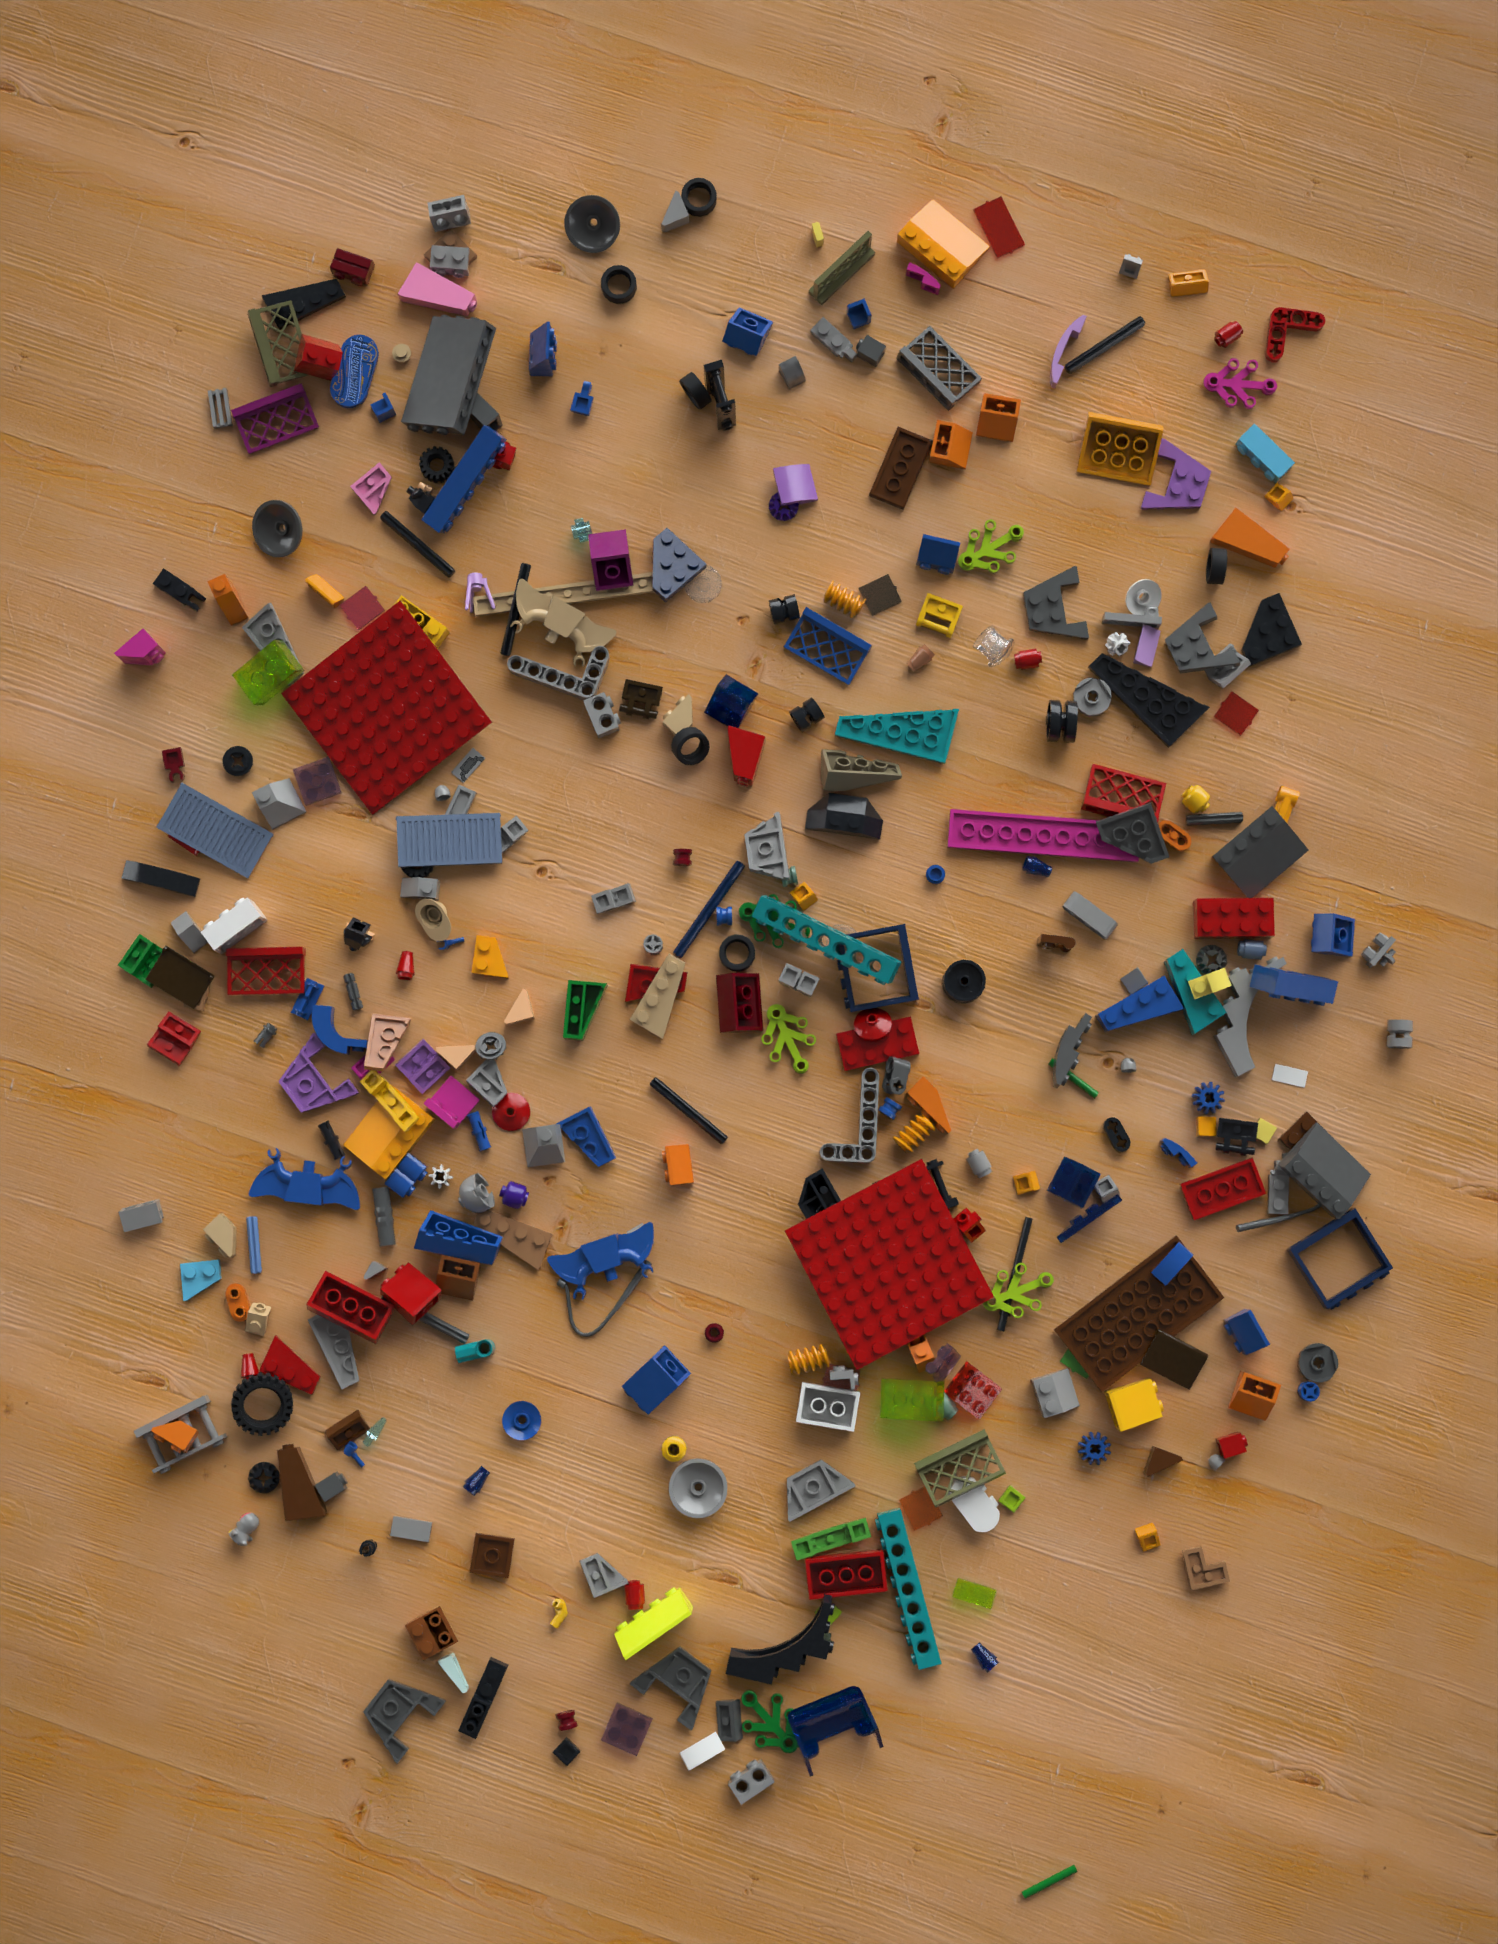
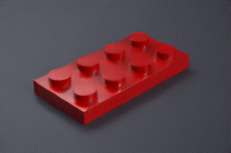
(861, 1053)
(1222, 1188)

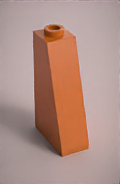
(1250, 540)

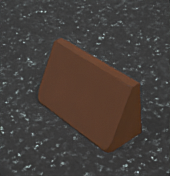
(347, 1430)

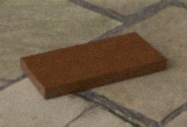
(900, 468)

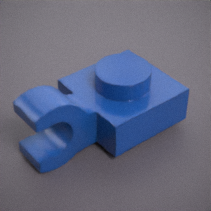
(582, 401)

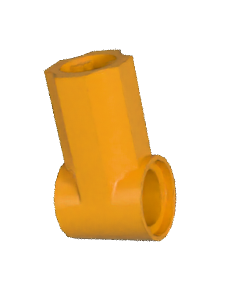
(1285, 801)

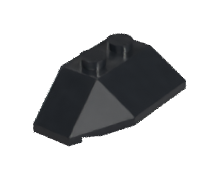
(845, 816)
(817, 1194)

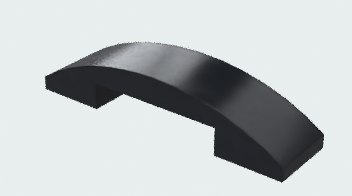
(161, 878)

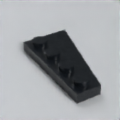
(305, 299)

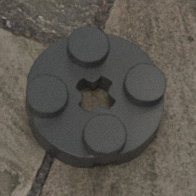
(1327, 1368)

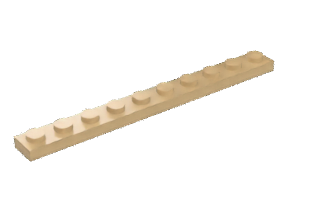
(569, 593)

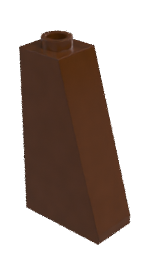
(298, 1487)

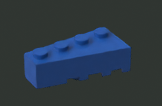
(1145, 1004)
(457, 1239)

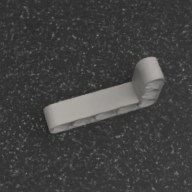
(562, 677)
(863, 1125)

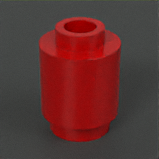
(1228, 334)
(1027, 659)
(634, 1595)

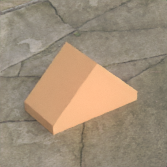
(521, 1009)
(456, 1054)

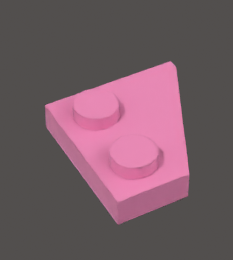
(372, 487)

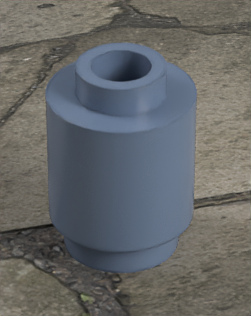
(1251, 949)

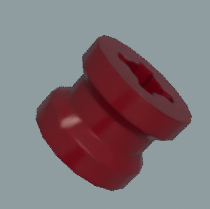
(682, 857)
(566, 1720)

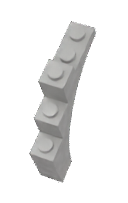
(1234, 1040)

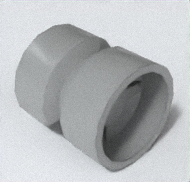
(1399, 1027)

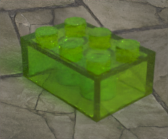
(268, 672)
(912, 1399)

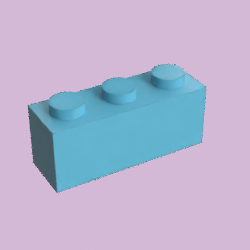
(1264, 453)

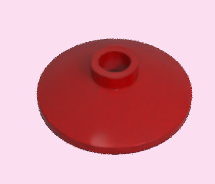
(875, 1029)
(518, 1118)

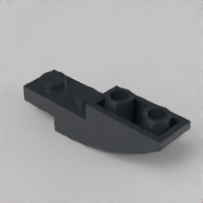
(483, 1697)

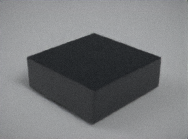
(566, 1751)

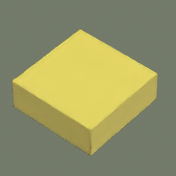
(817, 234)
(1265, 1131)

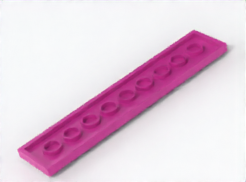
(1031, 835)

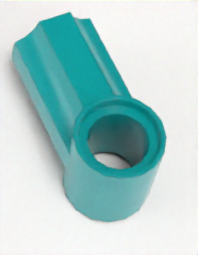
(473, 1350)

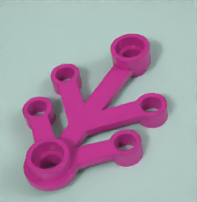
(1237, 384)

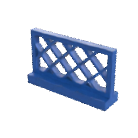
(836, 631)

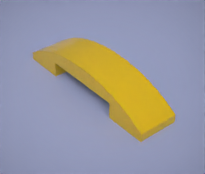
(390, 1100)

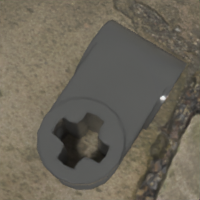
(896, 1074)

